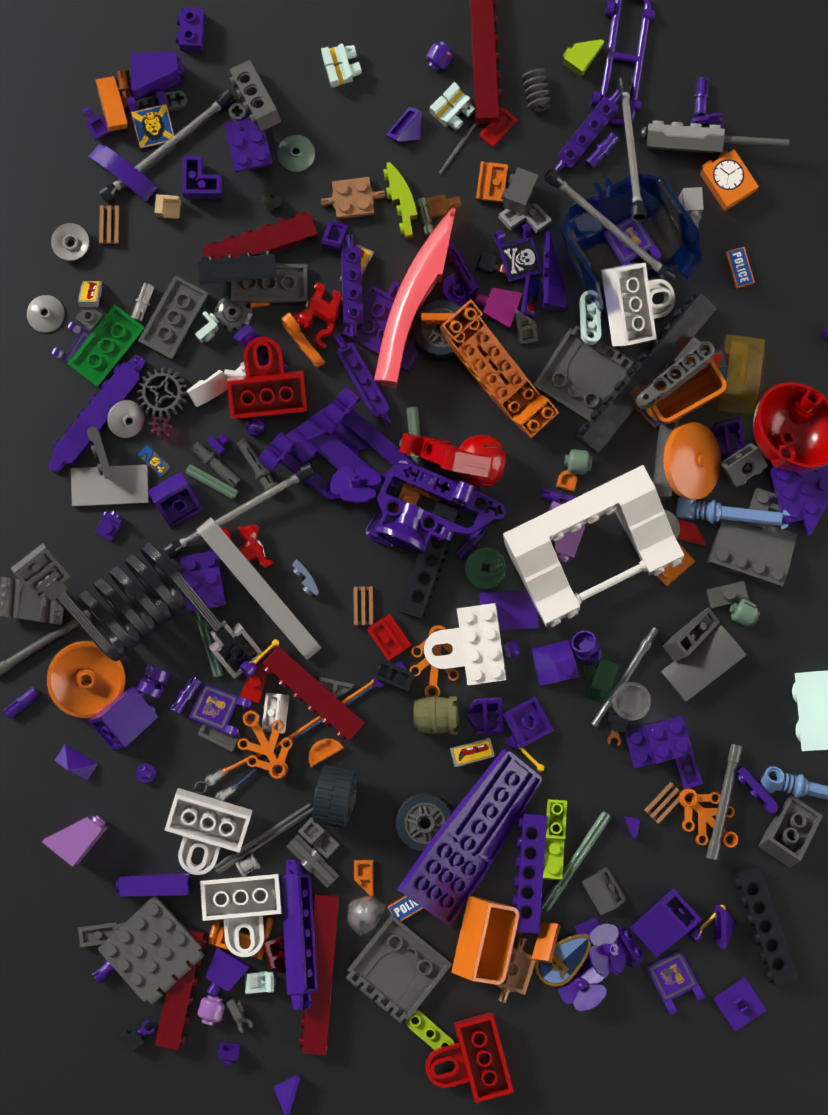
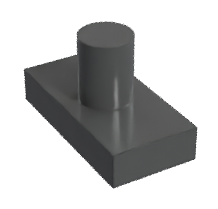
(726, 594)

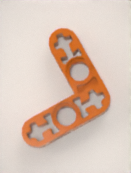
(294, 331)

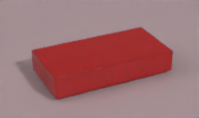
(495, 131)

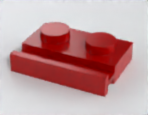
(389, 637)

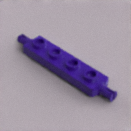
(588, 131)
(351, 285)
(363, 380)

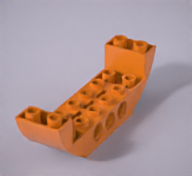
(496, 370)

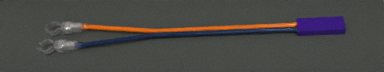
(223, 795)

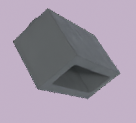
(520, 190)

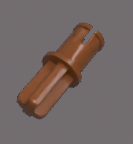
(124, 87)

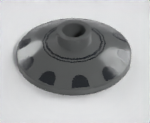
(236, 322)

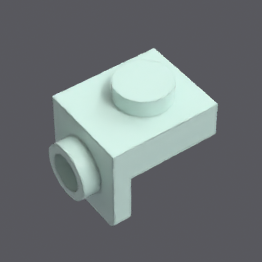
(209, 329)
(259, 982)

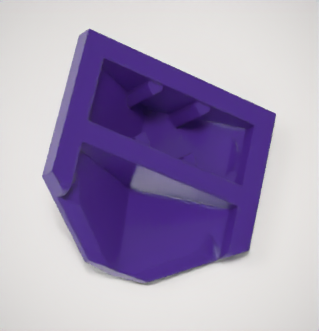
(729, 436)
(486, 715)

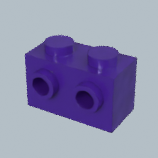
(191, 29)

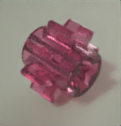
(165, 423)

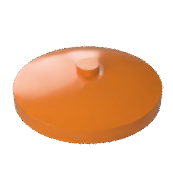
(692, 460)
(84, 679)

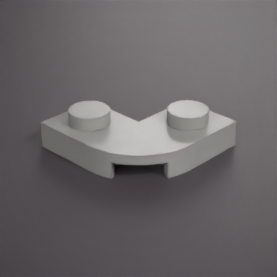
(534, 216)

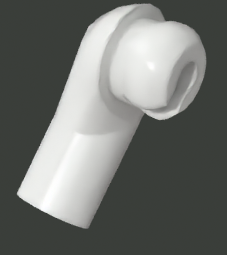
(238, 372)

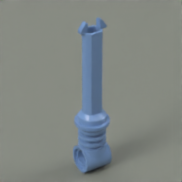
(715, 511)
(776, 780)

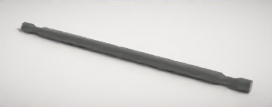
(458, 147)

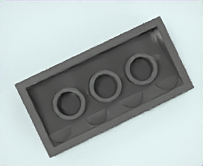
(660, 482)
(704, 663)

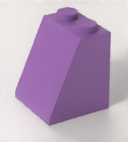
(566, 546)
(77, 839)

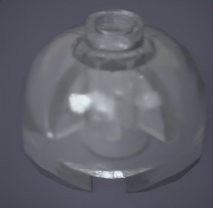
(631, 701)
(364, 913)

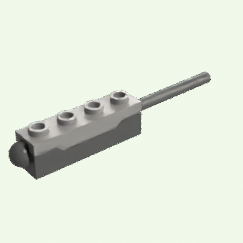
(697, 138)

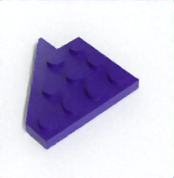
(375, 315)
(801, 495)

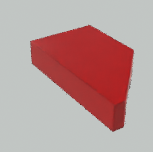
(690, 533)

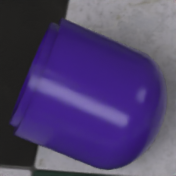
(511, 649)

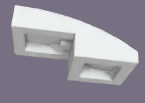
(207, 390)

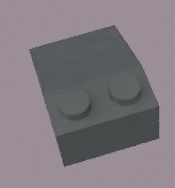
(790, 831)

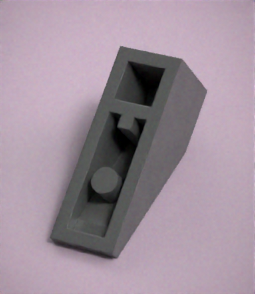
(691, 635)

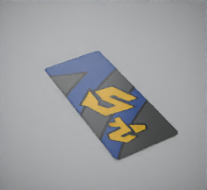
(154, 460)

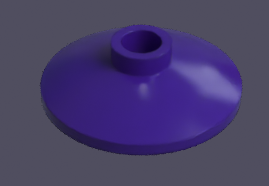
(456, 291)

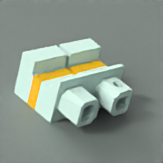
(337, 64)
(450, 105)

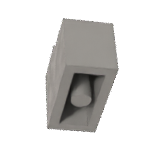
(692, 202)

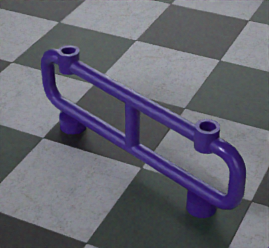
(613, 10)

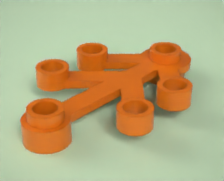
(434, 671)
(266, 748)
(704, 815)

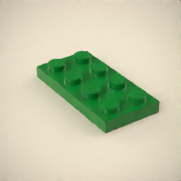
(106, 346)

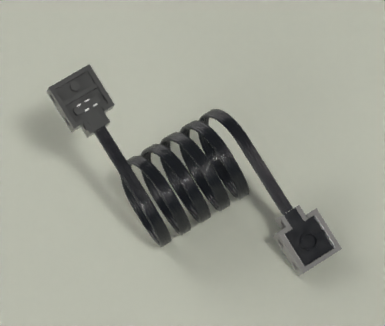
(46, 576)

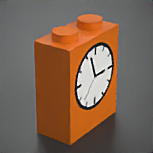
(728, 179)

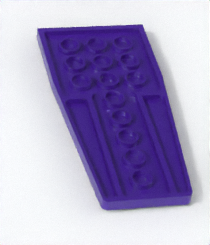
(471, 838)

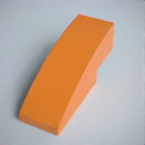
(111, 103)

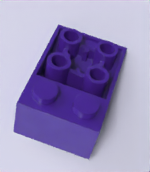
(665, 923)

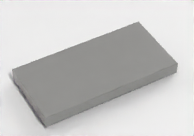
(125, 486)

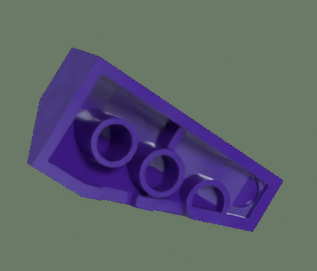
(553, 286)

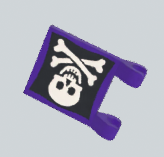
(520, 255)

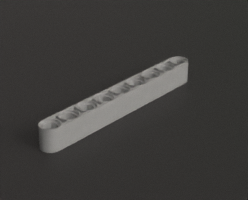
(258, 588)

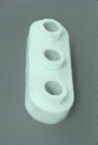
(589, 327)

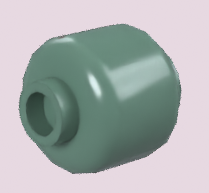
(578, 462)
(744, 612)

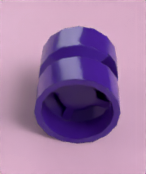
(586, 647)
(153, 681)

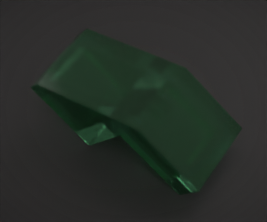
(602, 680)

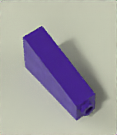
(154, 884)

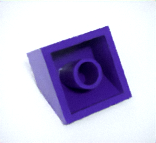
(175, 500)

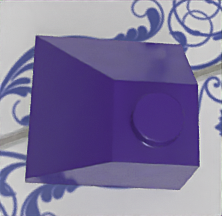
(554, 663)

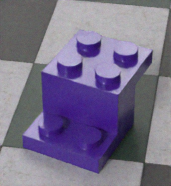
(247, 145)
(205, 577)
(658, 742)

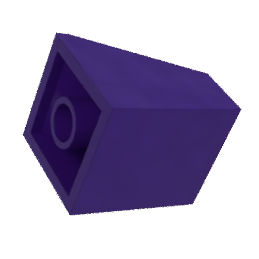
(154, 72)
(123, 719)

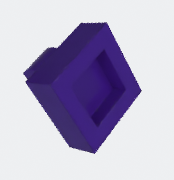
(217, 444)
(228, 1052)

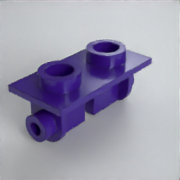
(634, 953)

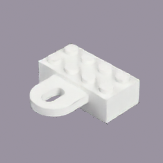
(631, 304)
(474, 645)
(207, 825)
(242, 904)

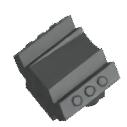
(21, 604)

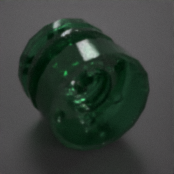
(485, 580)

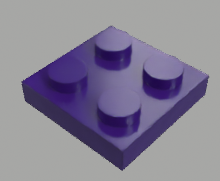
(528, 722)

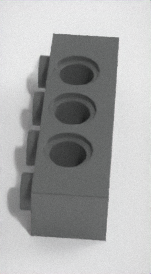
(255, 96)

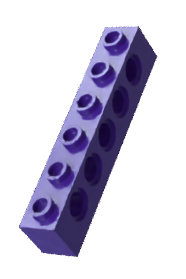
(538, 822)

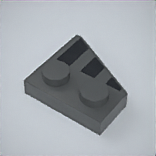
(763, 501)

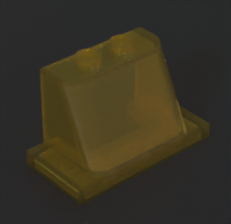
(742, 374)

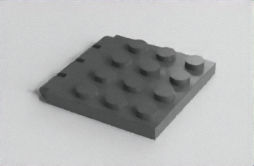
(582, 373)
(151, 950)
(397, 969)

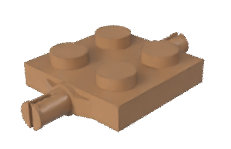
(353, 198)
(518, 971)

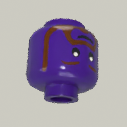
(439, 55)

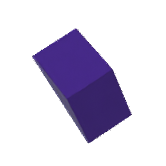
(334, 236)

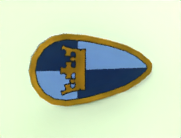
(566, 961)

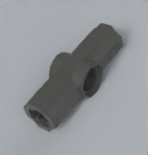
(312, 860)

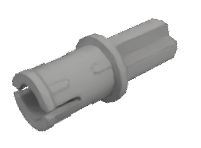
(142, 302)

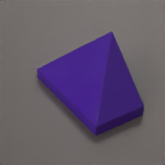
(407, 127)
(76, 762)
(723, 926)
(286, 1092)

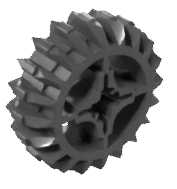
(160, 400)

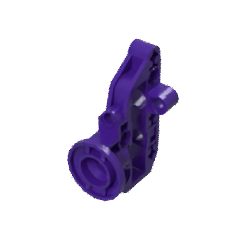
(407, 527)

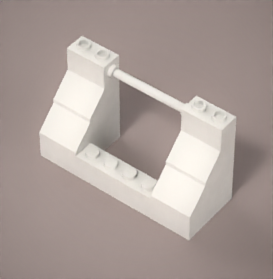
(641, 516)

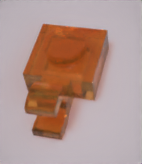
(439, 205)

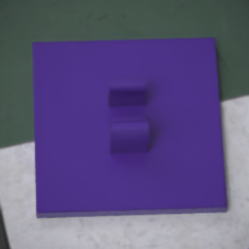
(739, 1004)

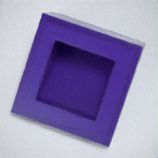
(632, 825)

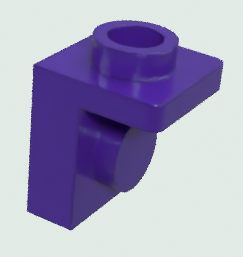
(109, 525)

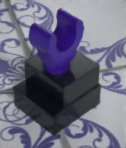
(135, 1039)

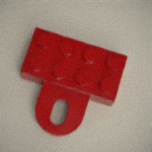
(266, 387)
(476, 1059)

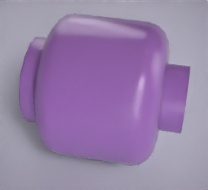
(211, 1009)

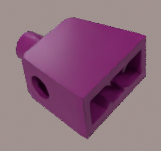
(500, 306)

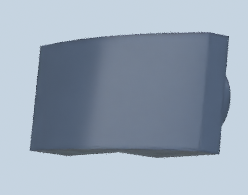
(310, 586)

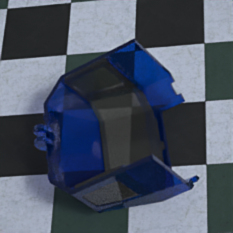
(666, 224)

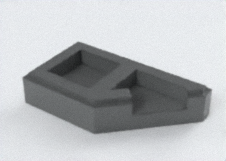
(525, 328)
(337, 688)

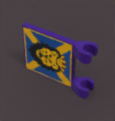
(152, 124)

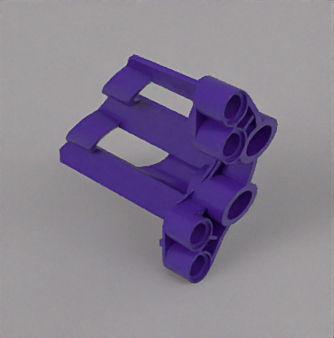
(335, 436)

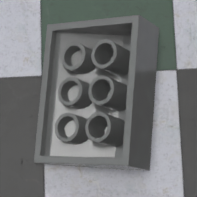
(753, 552)

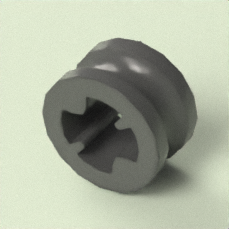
(232, 108)

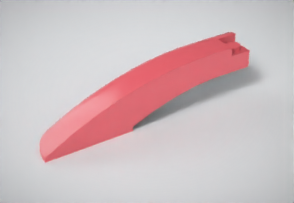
(416, 286)

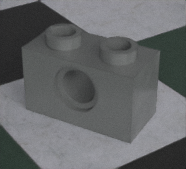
(733, 465)

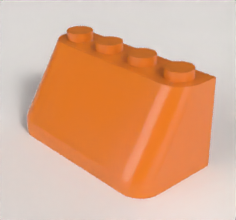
(691, 395)
(485, 941)

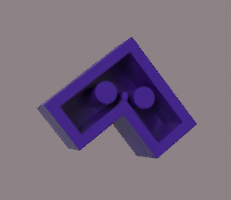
(196, 184)

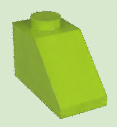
(582, 55)

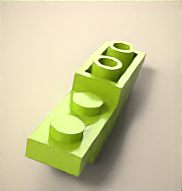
(400, 193)
(555, 839)

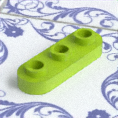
(426, 1024)

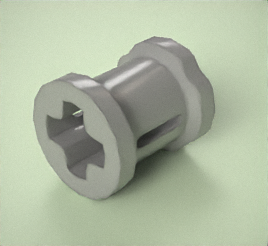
(248, 865)

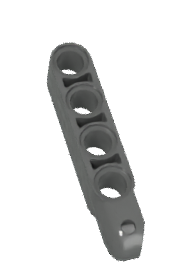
(652, 395)

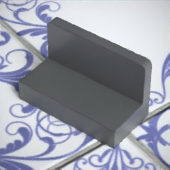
(604, 891)

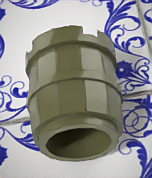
(436, 715)

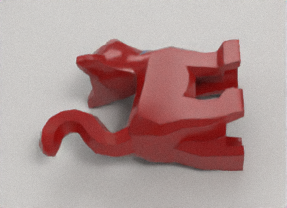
(323, 310)
(253, 548)

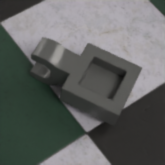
(236, 1009)

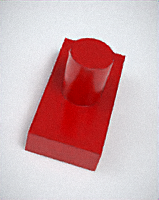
(255, 684)

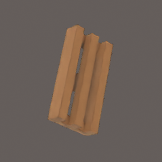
(109, 209)
(363, 589)
(658, 797)

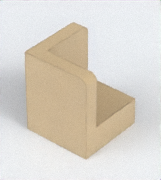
(167, 206)

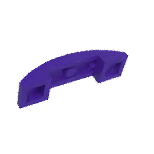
(123, 171)

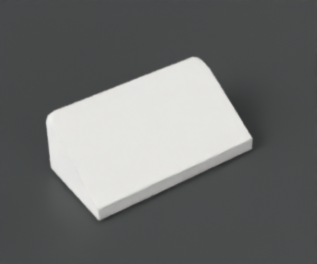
(275, 709)

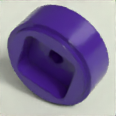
(146, 773)

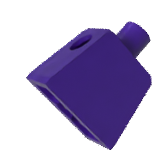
(224, 971)

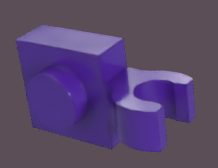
(96, 124)

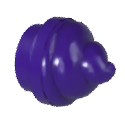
(255, 427)

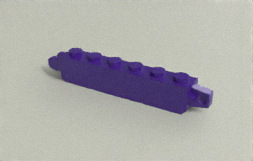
(117, 389)
(298, 935)

